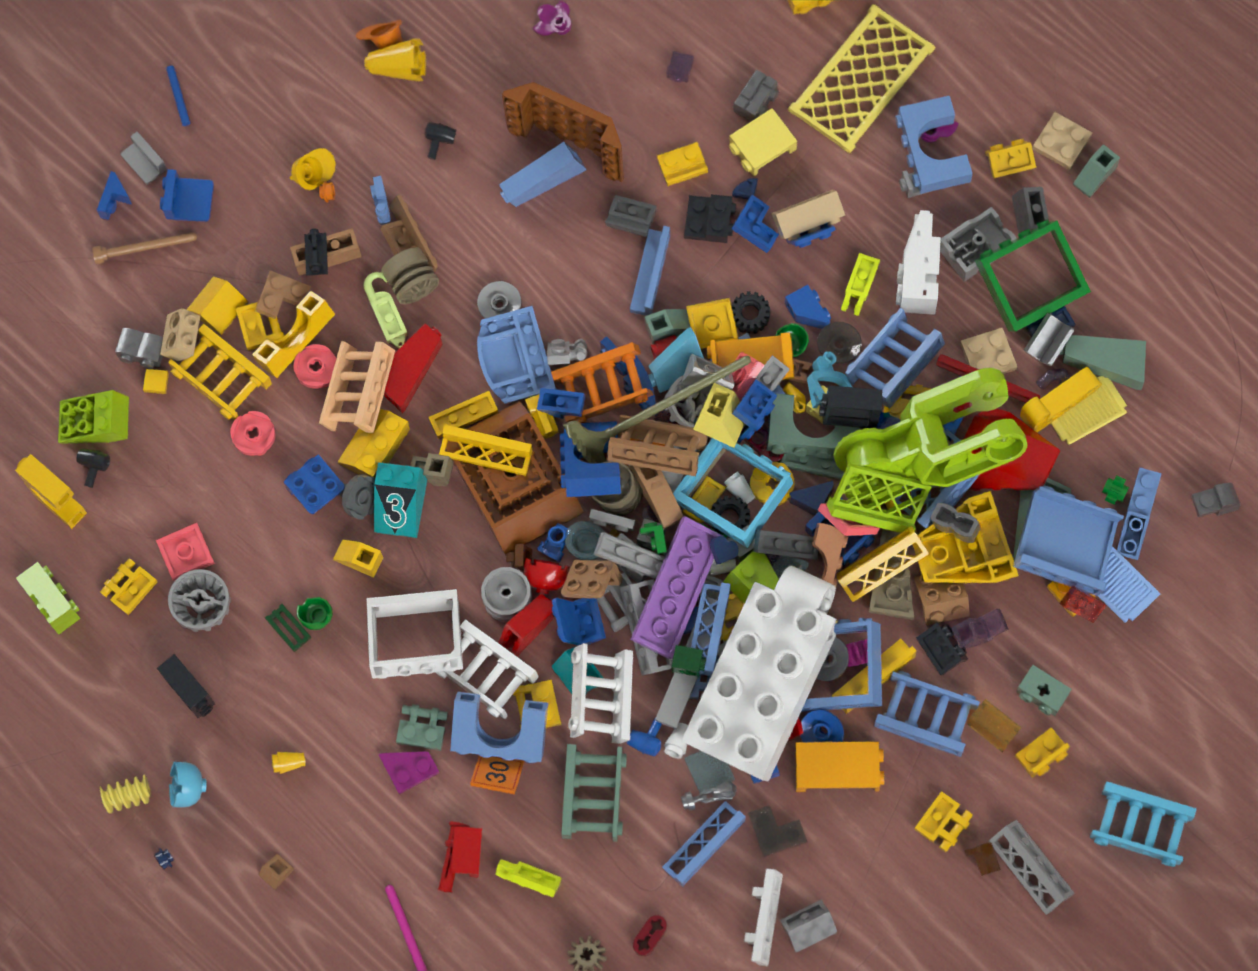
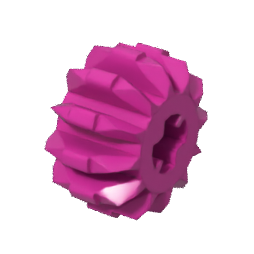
(857, 652)

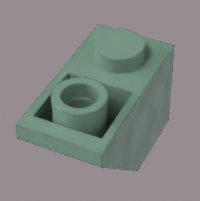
(1096, 170)
(666, 323)

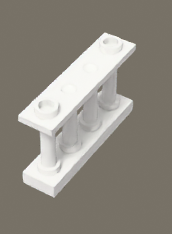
(505, 660)
(620, 685)

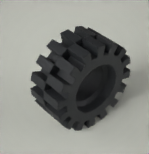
(751, 300)
(736, 505)

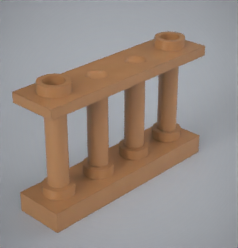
(655, 456)

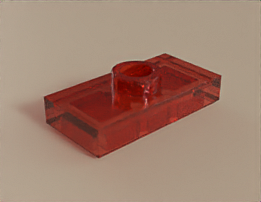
(1083, 604)

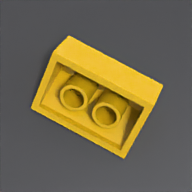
(380, 446)

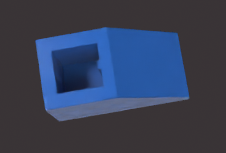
(806, 309)

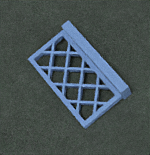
(948, 495)

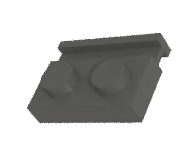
(631, 215)

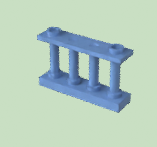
(903, 375)
(910, 729)

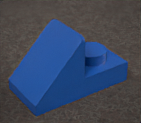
(113, 192)
(560, 402)

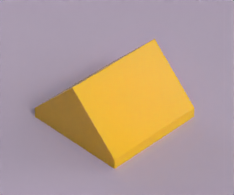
(218, 304)

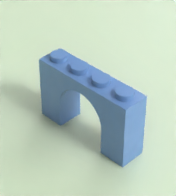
(929, 172)
(471, 738)

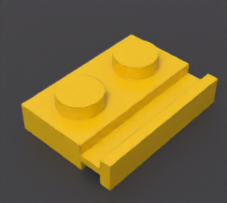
(682, 164)

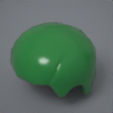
(799, 337)
(315, 613)

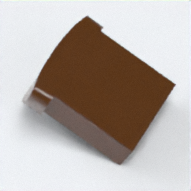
(985, 858)

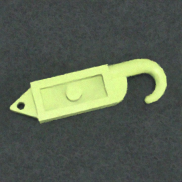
(385, 312)

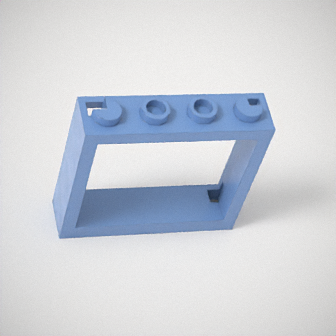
(874, 695)

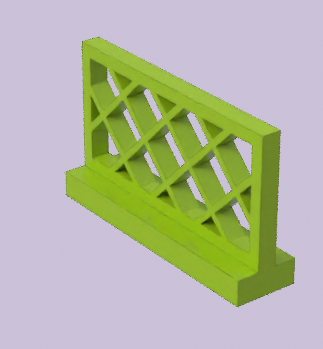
(868, 513)

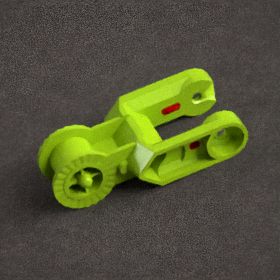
(919, 443)

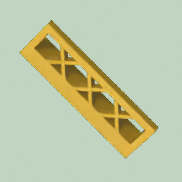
(488, 442)
(878, 556)
(891, 661)

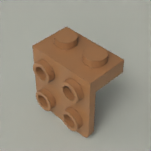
(590, 578)
(942, 601)

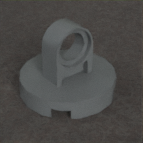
(359, 496)

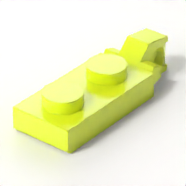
(529, 877)

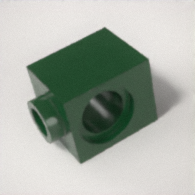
(688, 661)

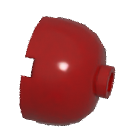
(545, 575)

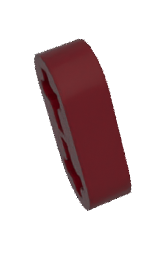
(654, 939)

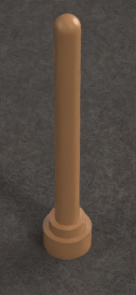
(101, 254)

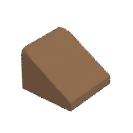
(275, 871)

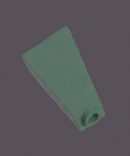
(1108, 357)

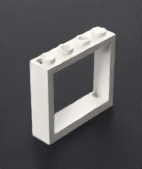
(406, 605)

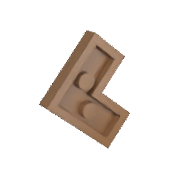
(279, 289)

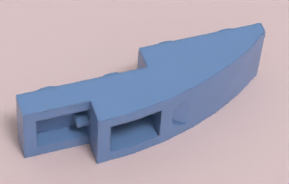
(1138, 513)

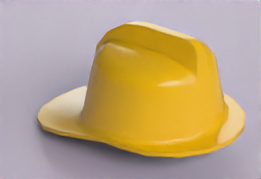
(313, 169)

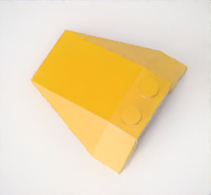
(962, 562)

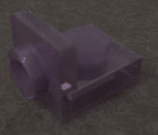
(680, 67)

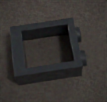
(851, 407)
(186, 686)

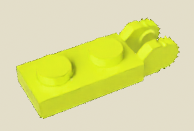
(860, 281)

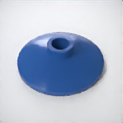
(815, 720)

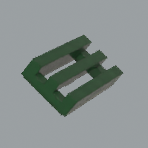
(276, 614)

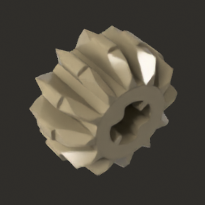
(590, 948)

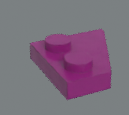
(408, 768)

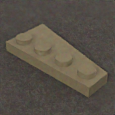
(894, 595)

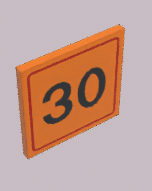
(497, 774)

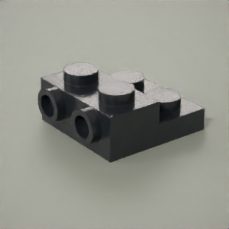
(709, 218)

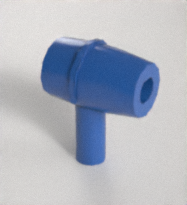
(646, 742)

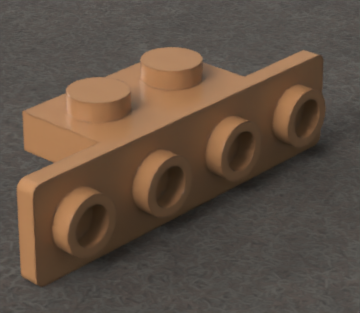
(405, 232)

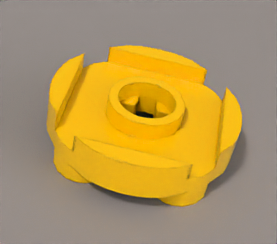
(761, 491)

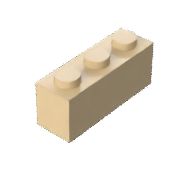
(808, 215)

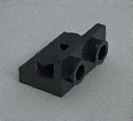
(942, 647)

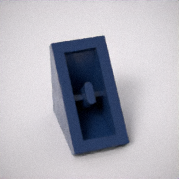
(811, 497)

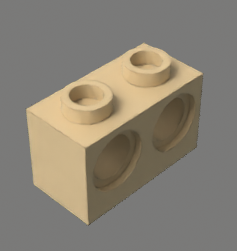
(180, 335)

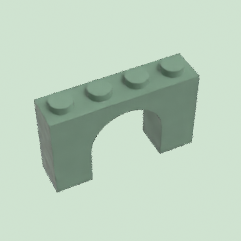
(786, 438)

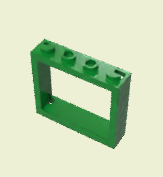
(1012, 323)

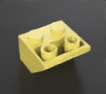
(717, 417)

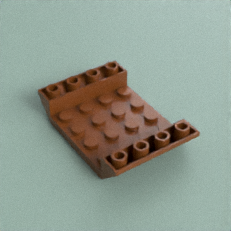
(568, 120)

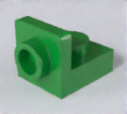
(658, 542)

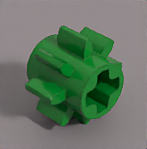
(1115, 489)

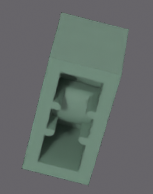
(1036, 681)

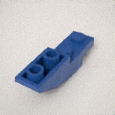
(606, 345)

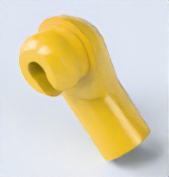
(799, 397)

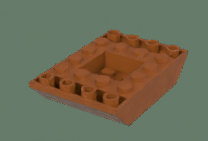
(521, 505)

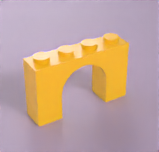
(50, 490)

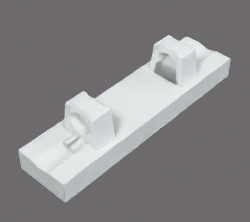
(767, 915)

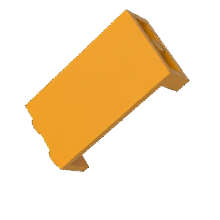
(759, 348)
(838, 765)

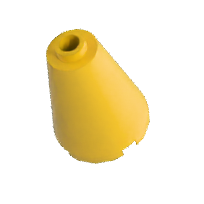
(398, 61)

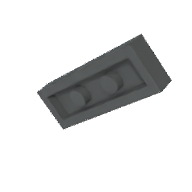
(785, 544)

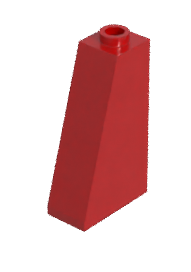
(411, 365)

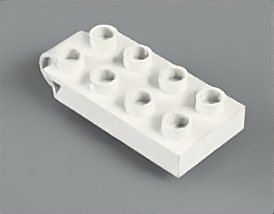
(765, 673)

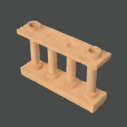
(373, 389)

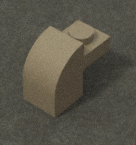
(436, 468)

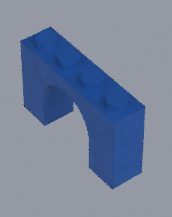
(588, 478)

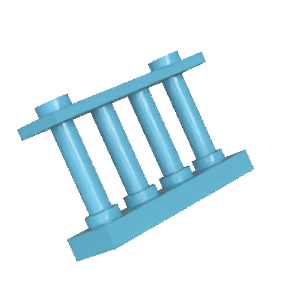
(1158, 807)

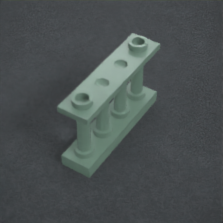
(572, 802)

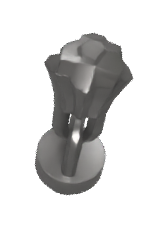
(723, 791)

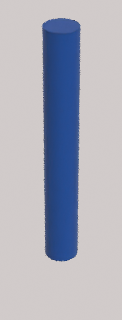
(178, 95)

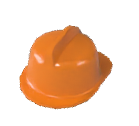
(382, 34)

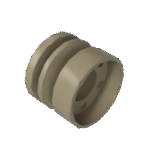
(410, 275)
(629, 498)

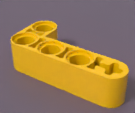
(1041, 412)

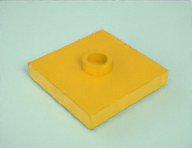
(712, 321)

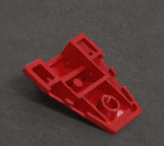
(1026, 471)

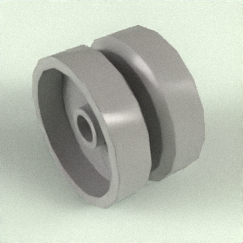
(501, 582)

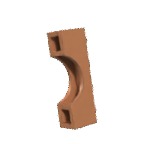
(829, 542)

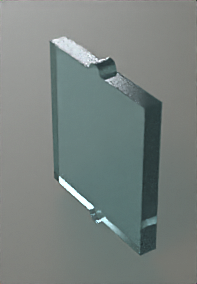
(708, 770)

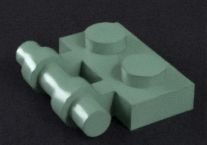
(421, 734)

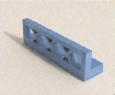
(650, 271)
(717, 625)
(711, 845)

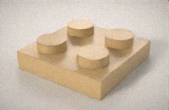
(1062, 141)
(989, 351)

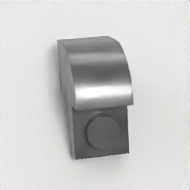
(1219, 499)

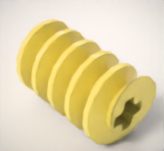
(126, 794)

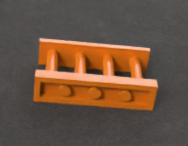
(605, 361)

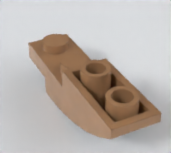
(658, 494)

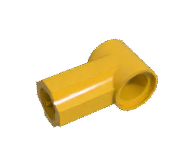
(544, 422)

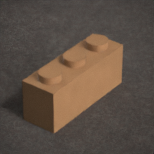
(340, 249)

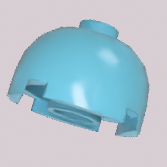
(186, 784)

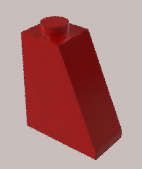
(527, 625)

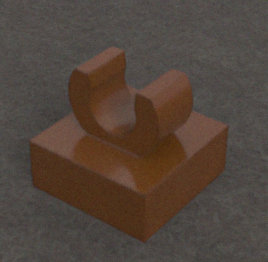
(518, 557)

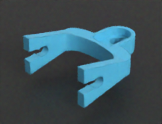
(824, 372)

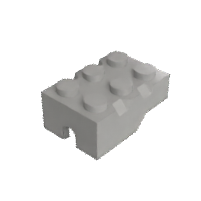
(971, 239)

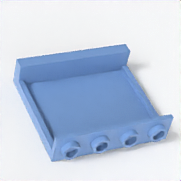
(1067, 540)

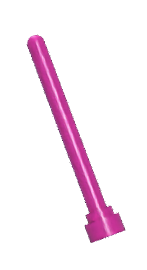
(405, 928)

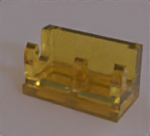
(993, 725)

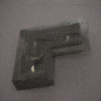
(774, 838)

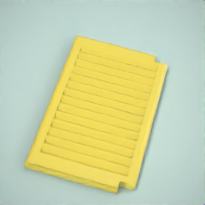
(1091, 414)

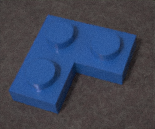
(750, 224)

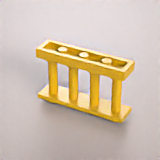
(225, 351)

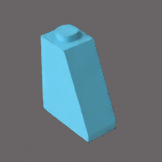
(674, 360)

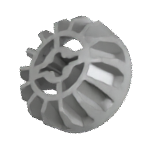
(690, 407)
(188, 591)

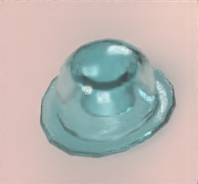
(582, 539)

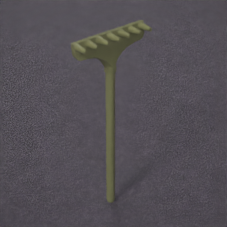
(592, 443)

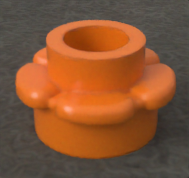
(327, 191)

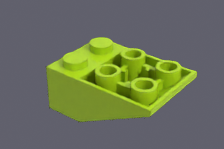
(94, 418)

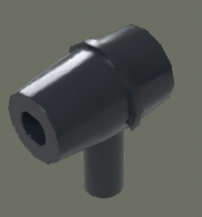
(438, 134)
(95, 461)

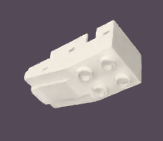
(919, 268)

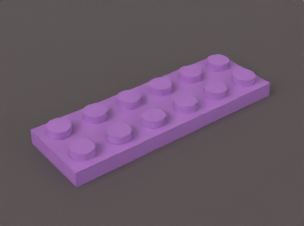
(676, 589)

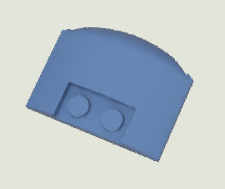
(514, 355)

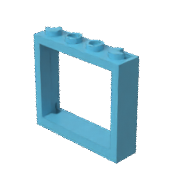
(747, 454)

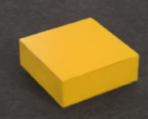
(156, 381)

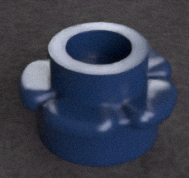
(164, 858)

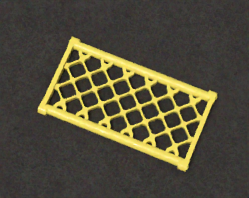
(873, 12)

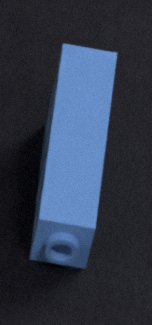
(542, 175)

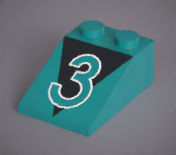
(398, 499)

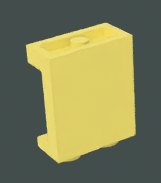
(762, 141)

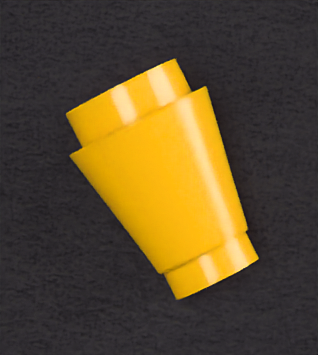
(287, 761)

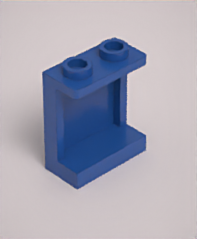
(854, 543)

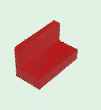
(466, 851)

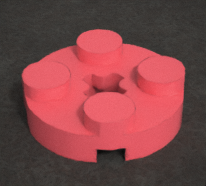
(308, 357)
(249, 422)

